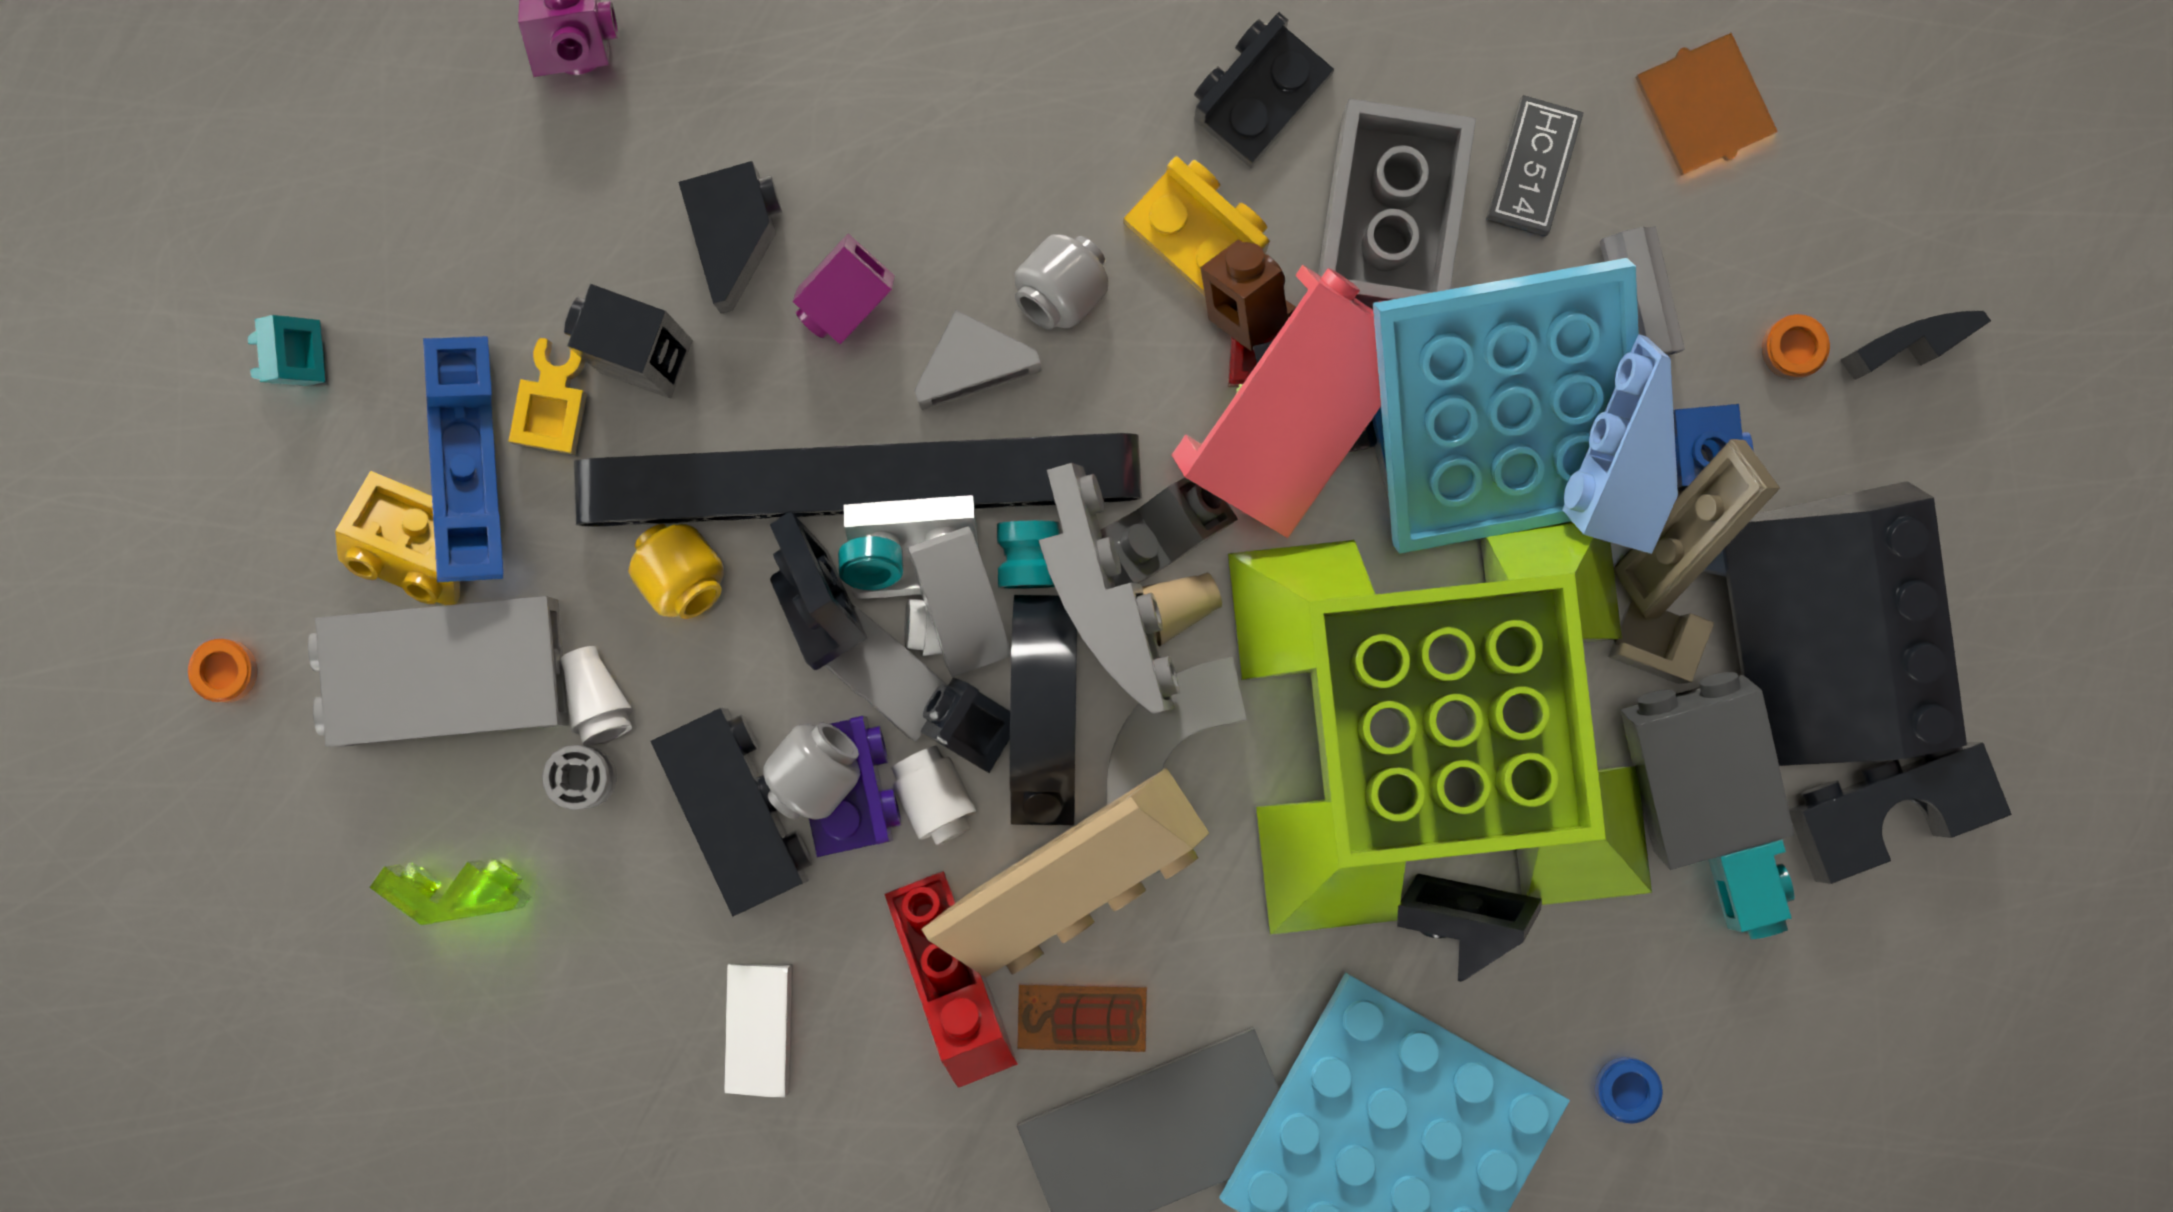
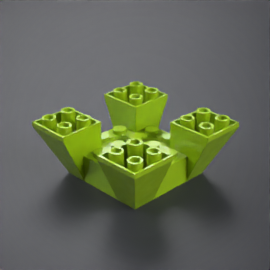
(1383, 806)

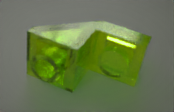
(474, 892)

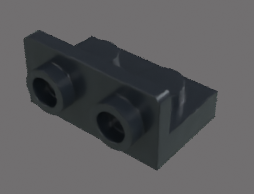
(1260, 90)
(812, 595)

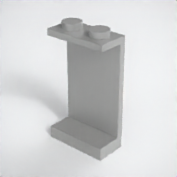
(439, 671)

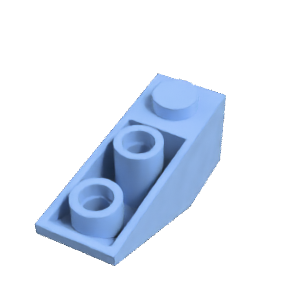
(1631, 461)

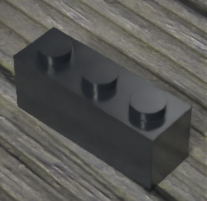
(628, 340)
(731, 810)

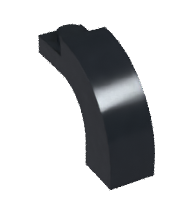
(1042, 712)

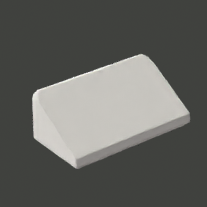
(758, 1029)

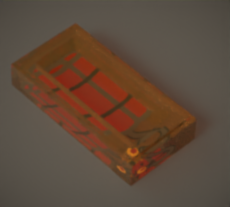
(1082, 1017)

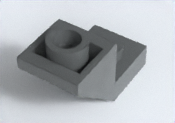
(1166, 529)

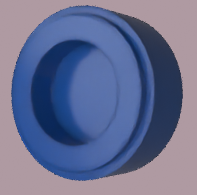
(1628, 1090)

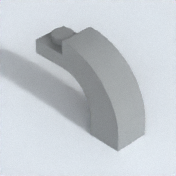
(1206, 700)

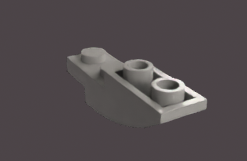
(1111, 620)

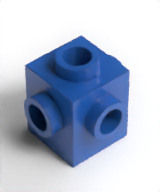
(1703, 429)

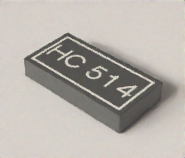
(1534, 165)

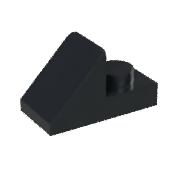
(1481, 917)

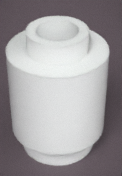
(933, 795)

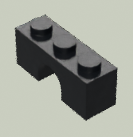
(1844, 826)

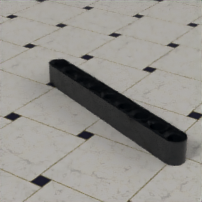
(827, 478)

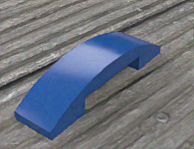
(462, 459)

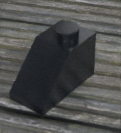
(731, 227)

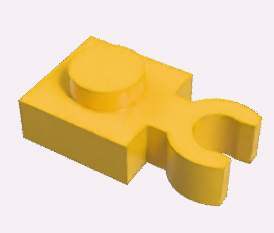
(549, 411)

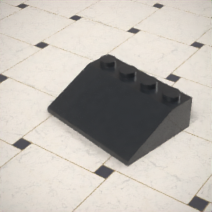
(1848, 627)

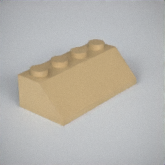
(1071, 877)

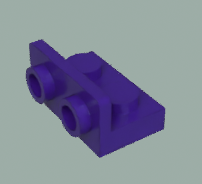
(867, 810)

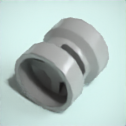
(590, 773)

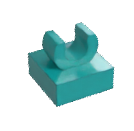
(288, 350)

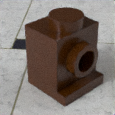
(1249, 283)

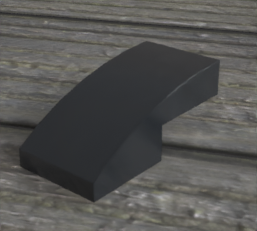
(1924, 338)

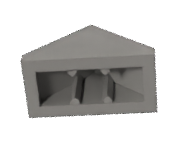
(972, 360)

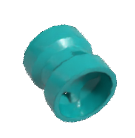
(1024, 561)

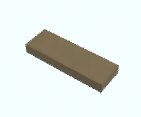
(1698, 528)

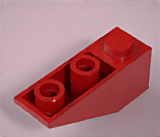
(952, 994)

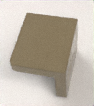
(1662, 645)

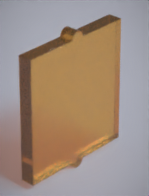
(1706, 104)

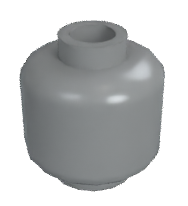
(1061, 281)
(811, 771)

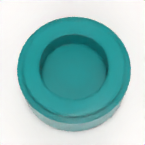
(870, 562)

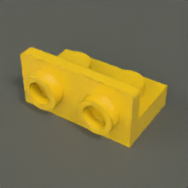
(1191, 221)
(392, 539)

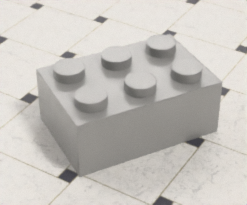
(1396, 199)

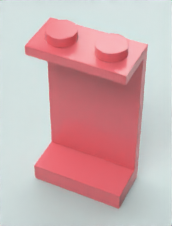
(1294, 409)

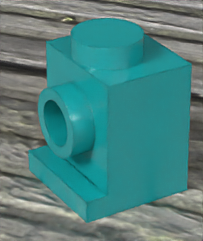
(1754, 890)

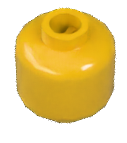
(676, 570)

